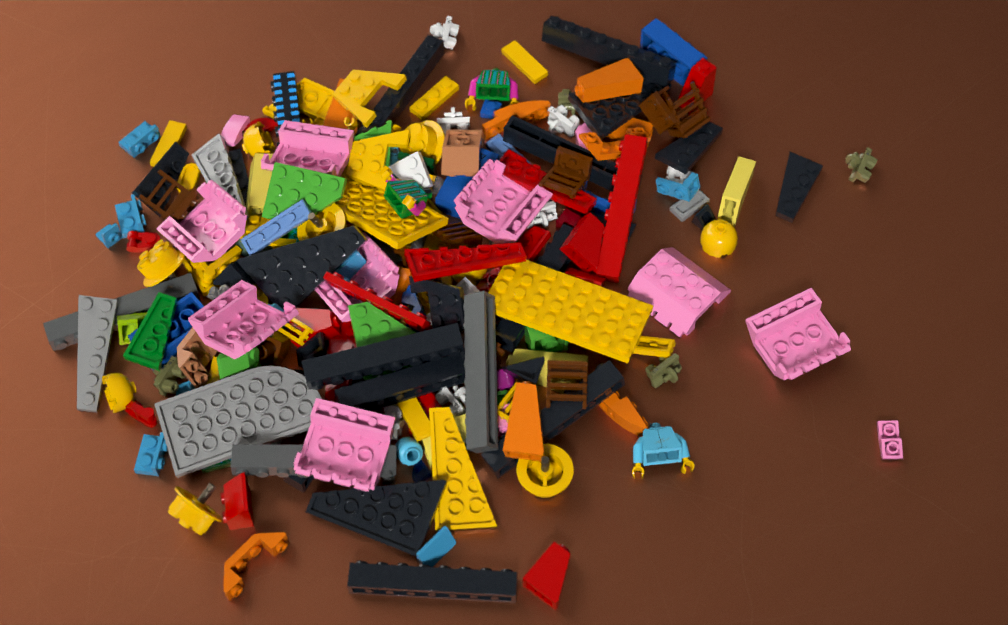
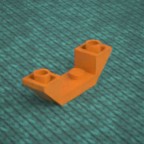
(608, 150)
(272, 542)

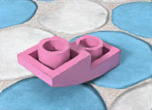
(233, 129)
(889, 440)

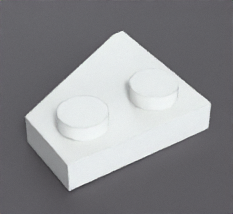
(413, 168)

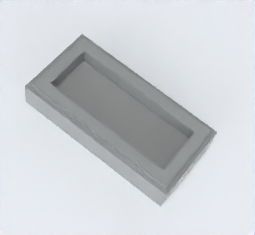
(685, 209)

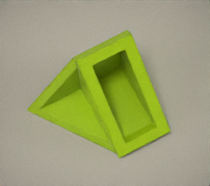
(128, 324)

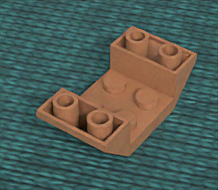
(462, 152)
(194, 357)

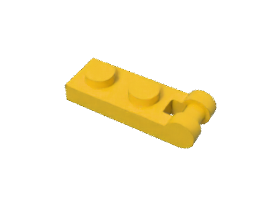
(219, 265)

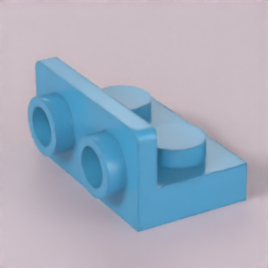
(140, 139)
(129, 216)
(151, 455)

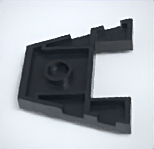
(444, 301)

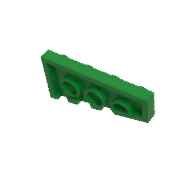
(152, 335)

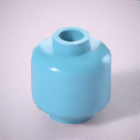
(409, 451)

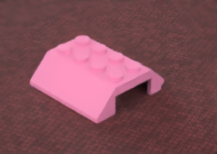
(312, 148)
(498, 205)
(209, 227)
(377, 274)
(676, 290)
(239, 320)
(795, 336)
(345, 445)

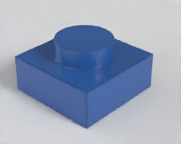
(488, 109)

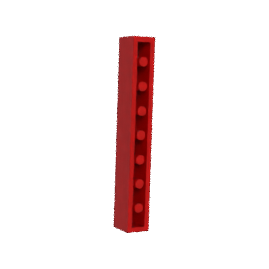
(622, 207)

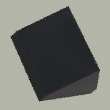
(703, 217)

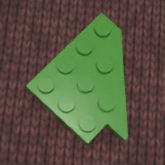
(293, 184)
(373, 326)

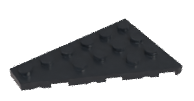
(611, 113)
(299, 268)
(389, 513)

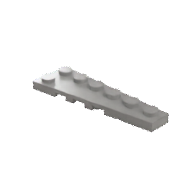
(216, 165)
(95, 332)

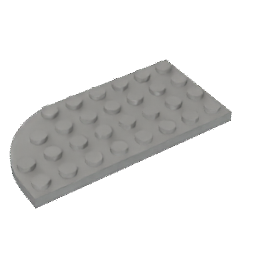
(240, 409)

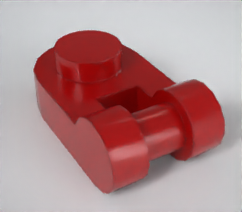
(148, 240)
(143, 415)

